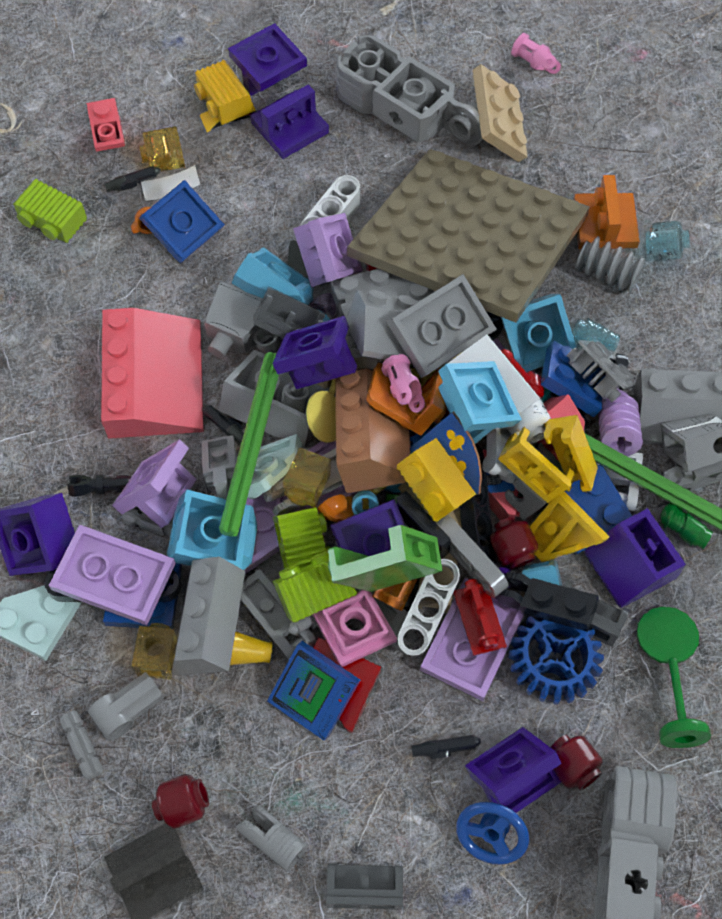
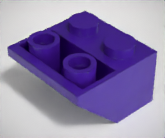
(635, 559)

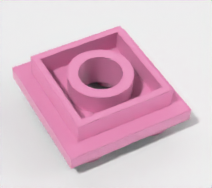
(350, 644)

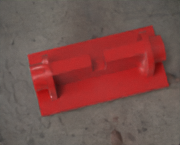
(479, 618)

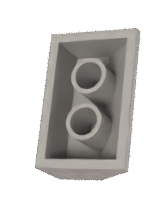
(369, 323)
(675, 396)
(288, 405)
(208, 617)

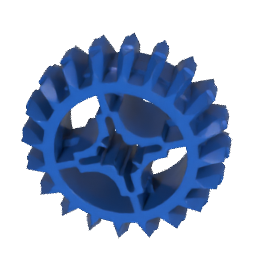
(533, 674)

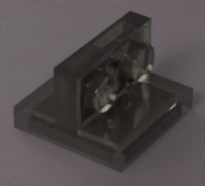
(153, 873)

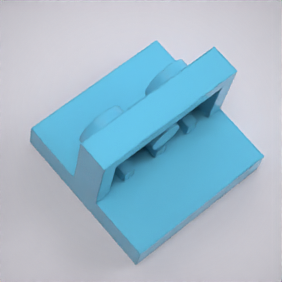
(478, 397)

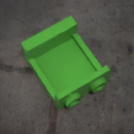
(410, 558)

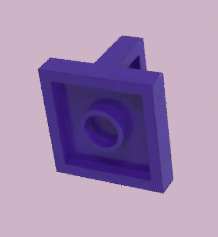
(266, 58)
(291, 122)
(316, 353)
(368, 530)
(516, 770)

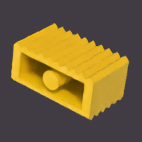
(223, 92)
(435, 479)

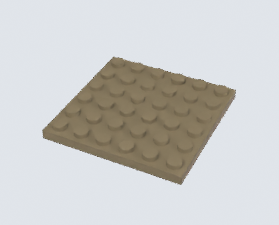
(473, 223)

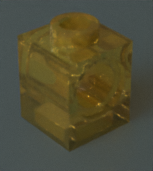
(162, 149)
(306, 478)
(158, 665)

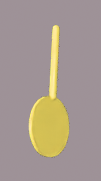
(322, 414)

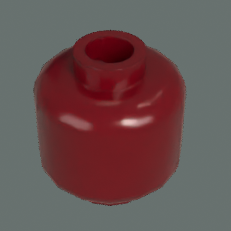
(513, 543)
(579, 762)
(180, 801)

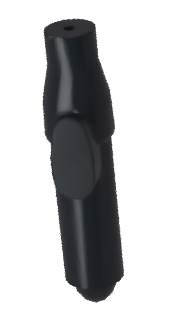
(444, 747)

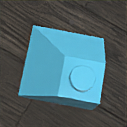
(536, 329)

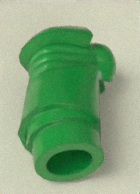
(685, 525)

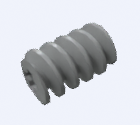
(610, 263)

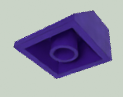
(35, 534)

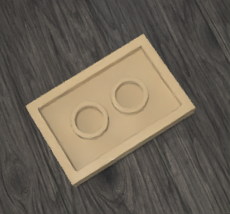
(499, 113)

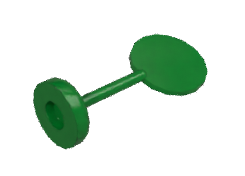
(670, 639)

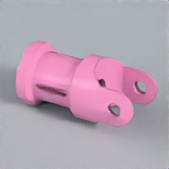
(539, 58)
(404, 385)

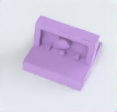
(324, 249)
(157, 485)

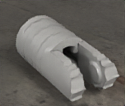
(279, 841)

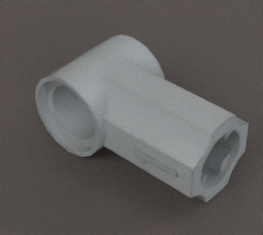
(116, 712)

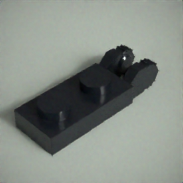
(550, 601)

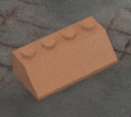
(366, 440)

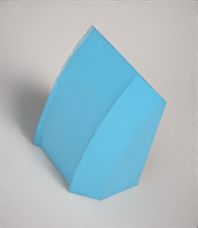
(266, 270)
(197, 532)

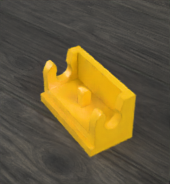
(572, 449)
(534, 468)

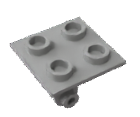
(596, 352)

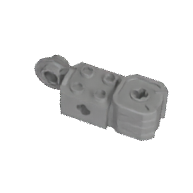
(403, 92)
(634, 831)

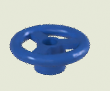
(493, 829)

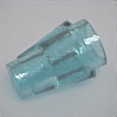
(591, 330)

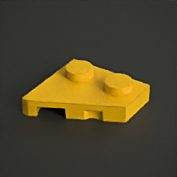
(564, 529)

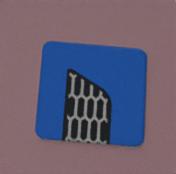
(496, 484)

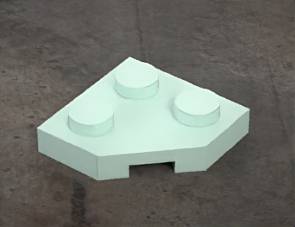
(273, 464)
(35, 620)

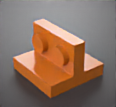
(609, 217)

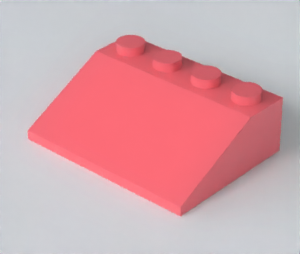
(150, 373)

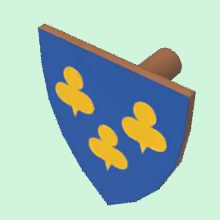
(458, 446)

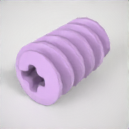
(621, 424)

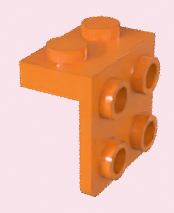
(381, 400)

